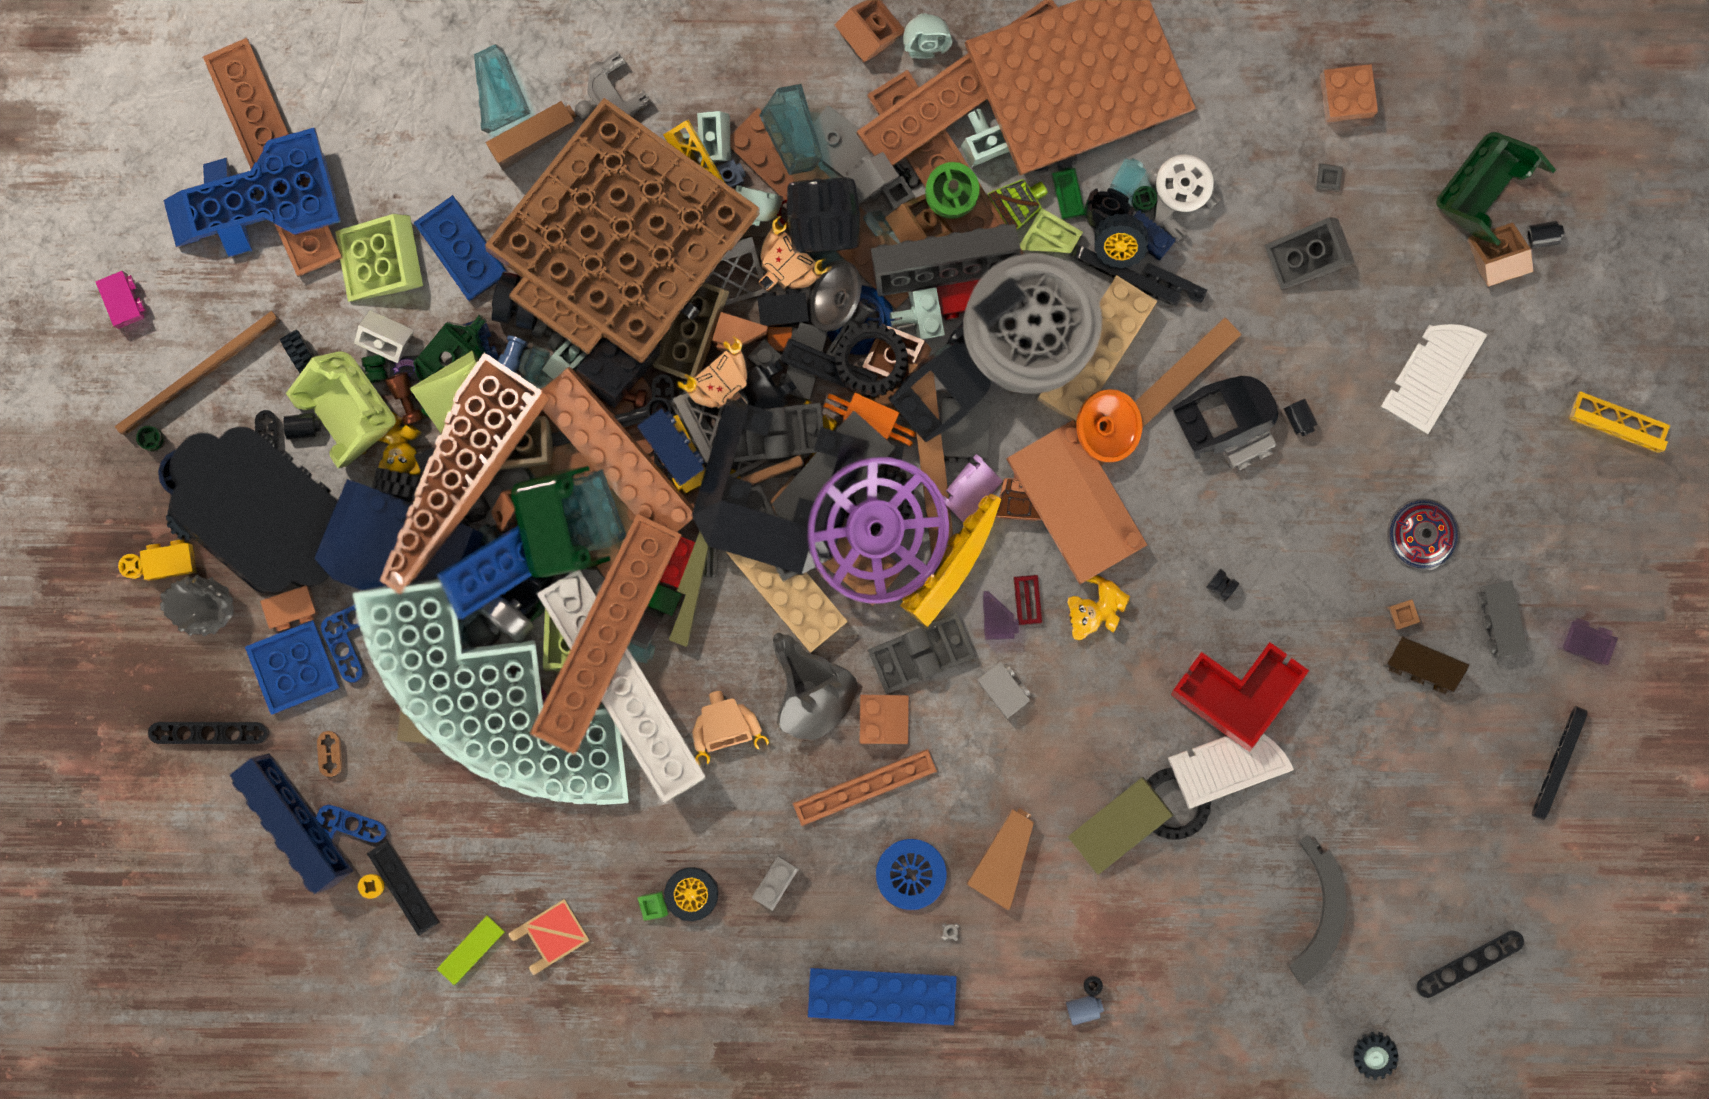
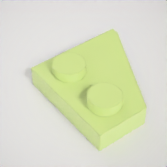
(1050, 234)

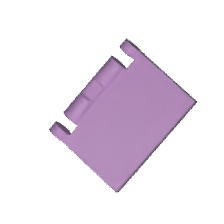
(970, 488)

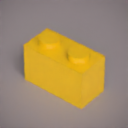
(168, 561)

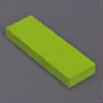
(470, 950)

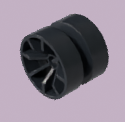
(504, 306)

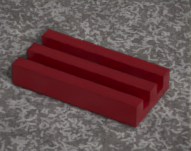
(1025, 579)

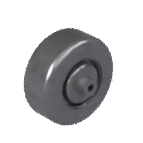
(507, 618)

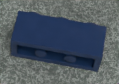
(671, 446)

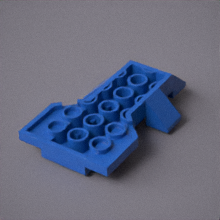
(228, 201)

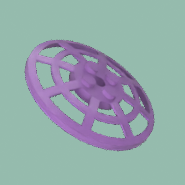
(890, 533)

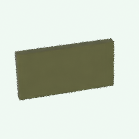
(1120, 825)

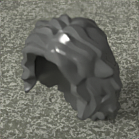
(197, 605)

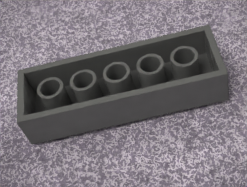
(942, 259)

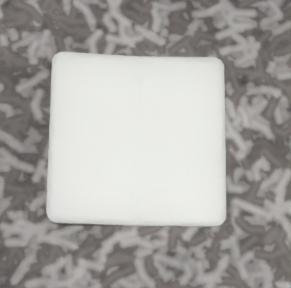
(568, 588)

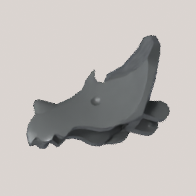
(815, 693)

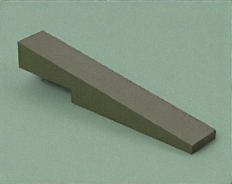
(690, 586)

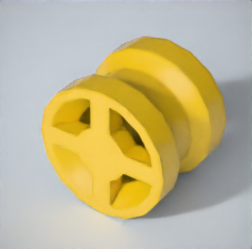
(127, 564)
(375, 887)

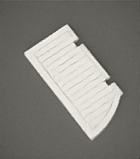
(1433, 374)
(1226, 768)

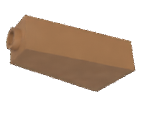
(531, 134)
(1002, 862)

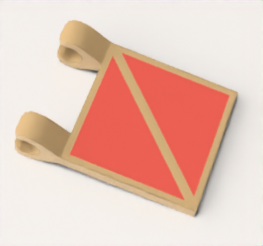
(553, 933)

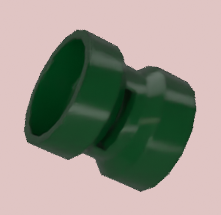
(1140, 199)
(372, 371)
(146, 439)

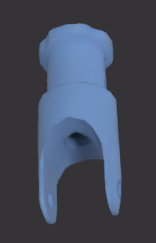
(512, 353)

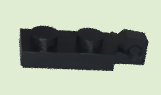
(1176, 283)

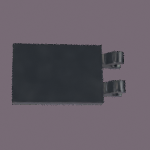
(761, 389)

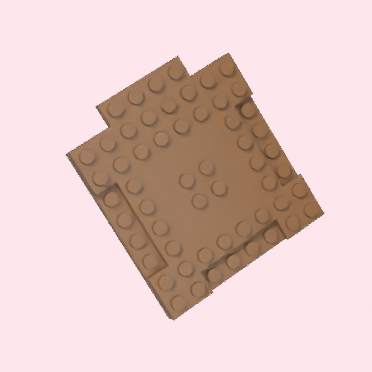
(618, 234)

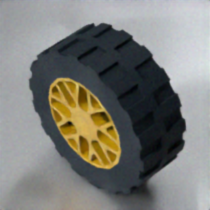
(1125, 251)
(691, 894)

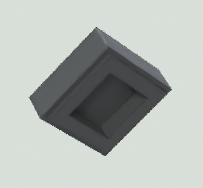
(1328, 177)

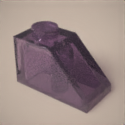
(998, 620)

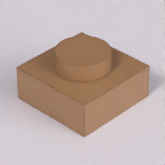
(1404, 614)

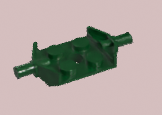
(451, 338)

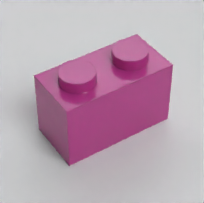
(121, 299)

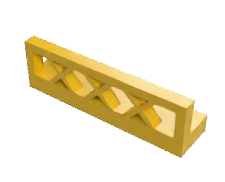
(676, 139)
(1619, 429)

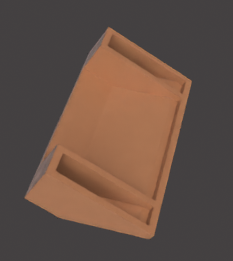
(1076, 502)

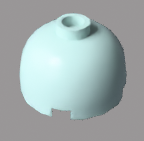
(926, 36)
(767, 202)

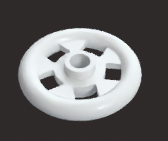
(1167, 172)

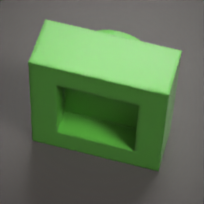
(652, 906)

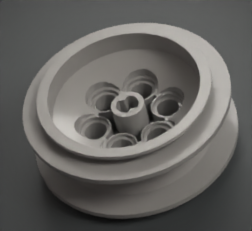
(1040, 367)

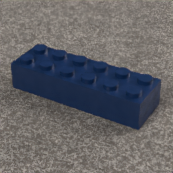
(290, 823)

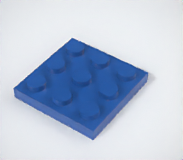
(292, 667)

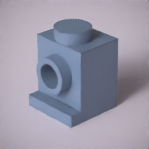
(737, 173)

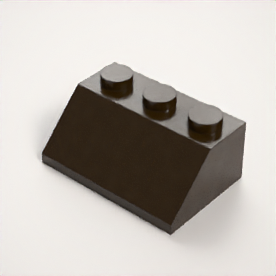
(1425, 665)

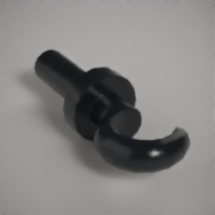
(905, 172)

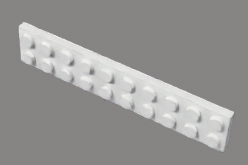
(630, 702)

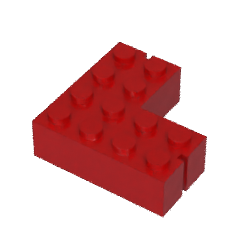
(1238, 706)

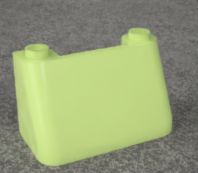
(344, 403)

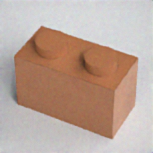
(289, 608)

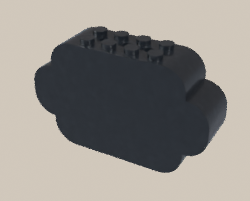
(251, 507)

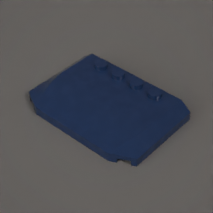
(366, 532)

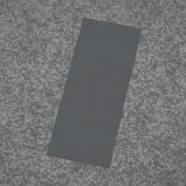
(820, 468)

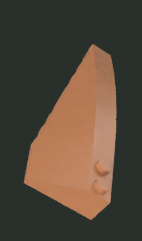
(478, 436)

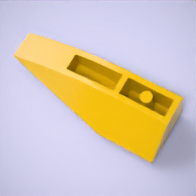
(955, 565)

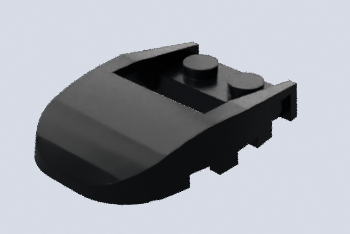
(958, 375)
(1247, 401)

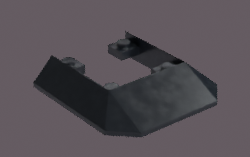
(757, 535)

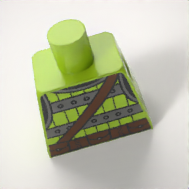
(1018, 202)

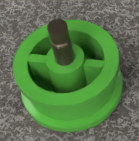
(952, 190)

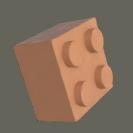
(1348, 93)

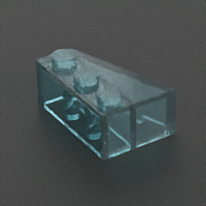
(498, 89)
(792, 129)

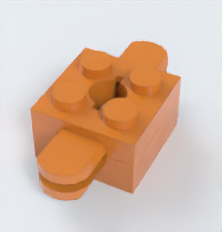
(877, 415)

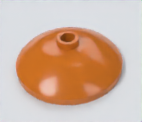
(1120, 425)

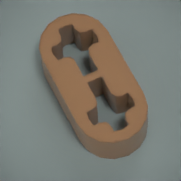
(335, 754)

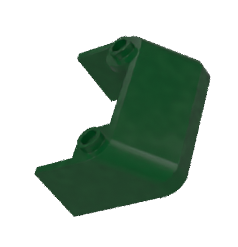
(1484, 178)
(545, 527)

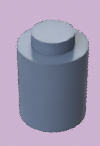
(1084, 1009)

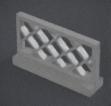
(742, 247)
(698, 435)

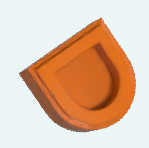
(778, 337)

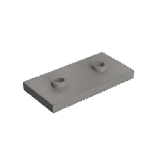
(840, 143)

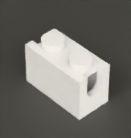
(383, 336)

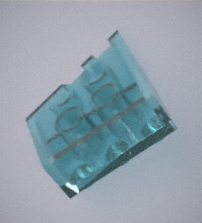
(592, 512)

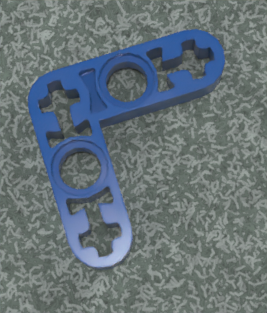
(342, 636)
(340, 819)

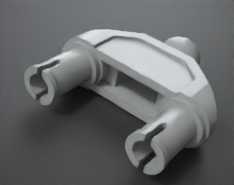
(600, 87)
(1164, 215)

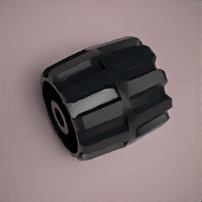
(823, 215)

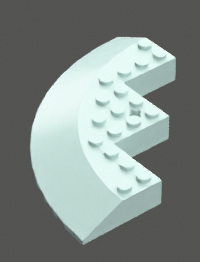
(476, 705)

